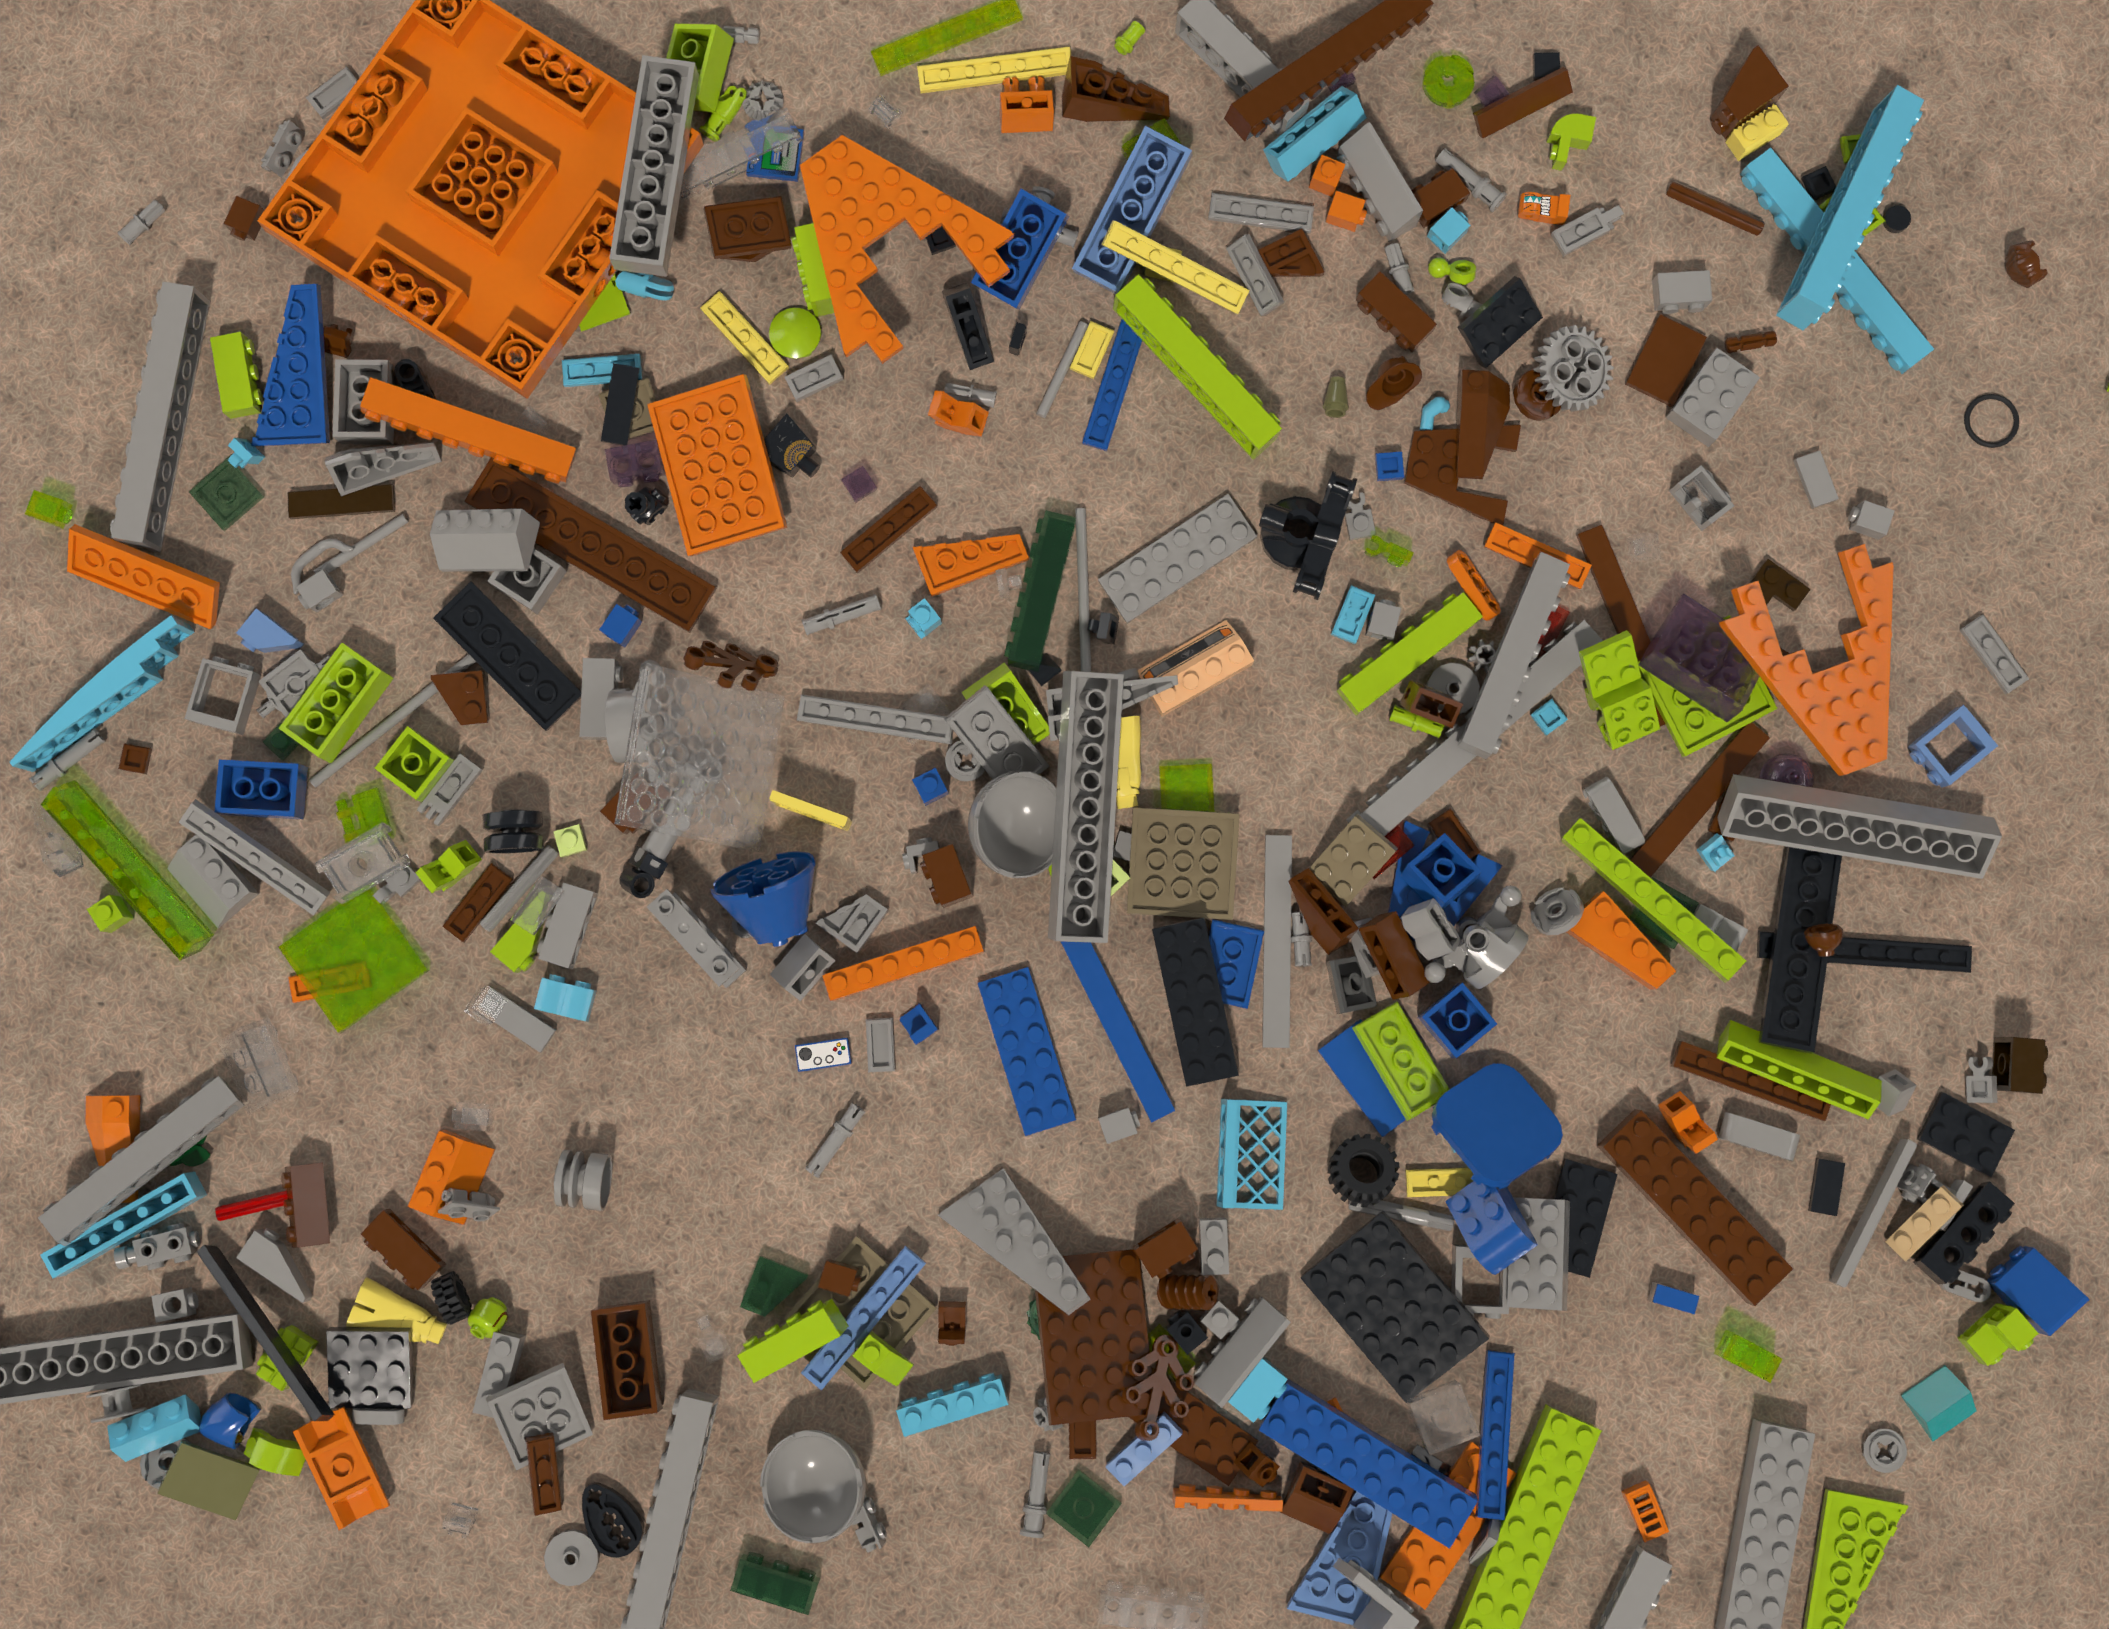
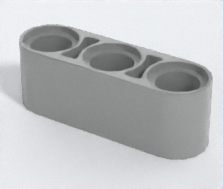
(1614, 814)
(1759, 1136)

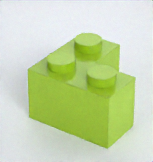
(1996, 1332)

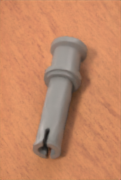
(1479, 186)
(1035, 1507)

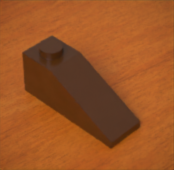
(1322, 913)

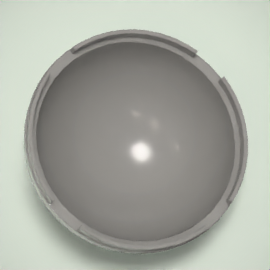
(1014, 824)
(813, 1486)

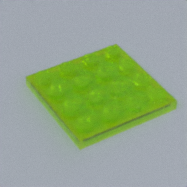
(353, 960)

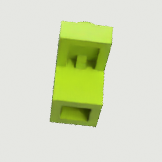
(1570, 131)
(449, 867)
(274, 1454)

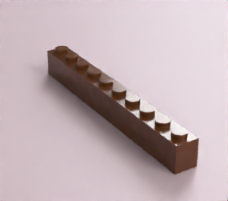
(1324, 65)

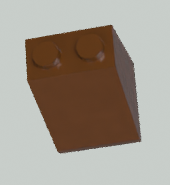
(1750, 92)

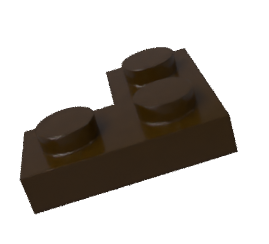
(1780, 585)

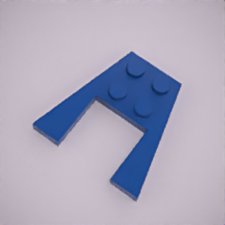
(1404, 896)

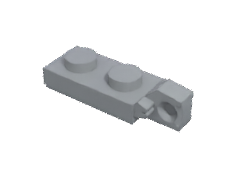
(1585, 229)

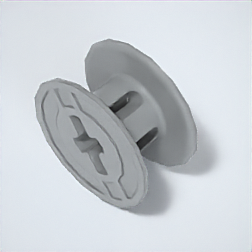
(116, 1403)

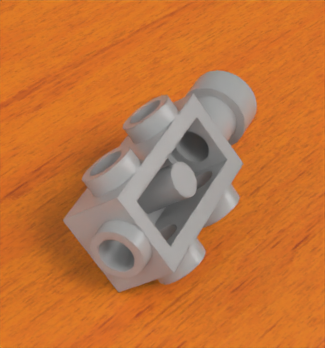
(161, 1248)

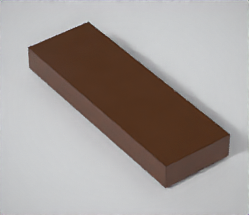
(477, 902)
(543, 1473)

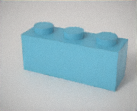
(154, 1428)

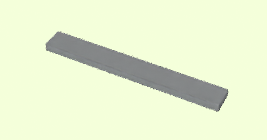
(1277, 942)

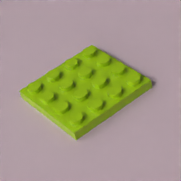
(1695, 726)

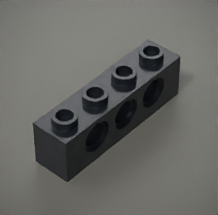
(1932, 1258)

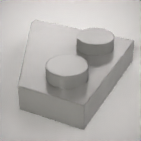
(855, 922)

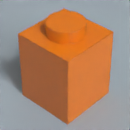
(1327, 175)
(1346, 211)

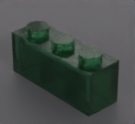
(775, 1583)

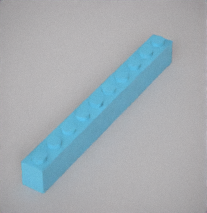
(1861, 290)

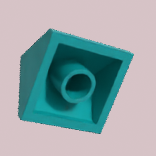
(1940, 1402)

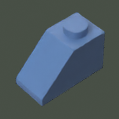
(266, 635)

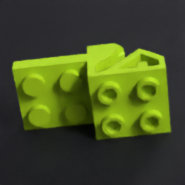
(1618, 691)

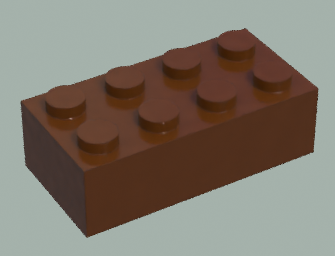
(626, 1360)

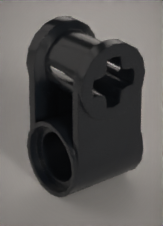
(417, 382)

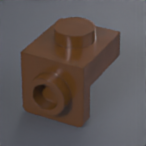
(951, 1322)

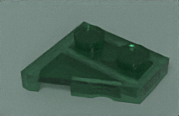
(770, 1285)

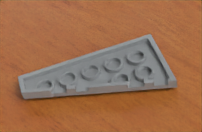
(1009, 1231)

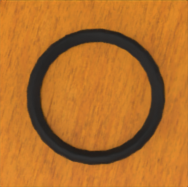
(1991, 444)

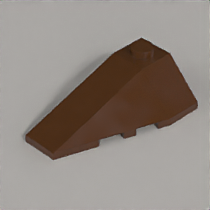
(1481, 413)

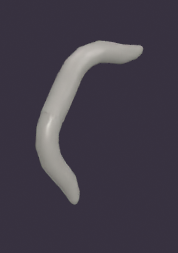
(311, 554)

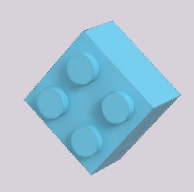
(1258, 1390)

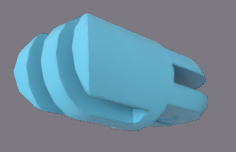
(645, 285)

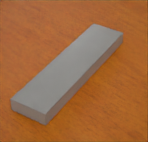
(1260, 213)

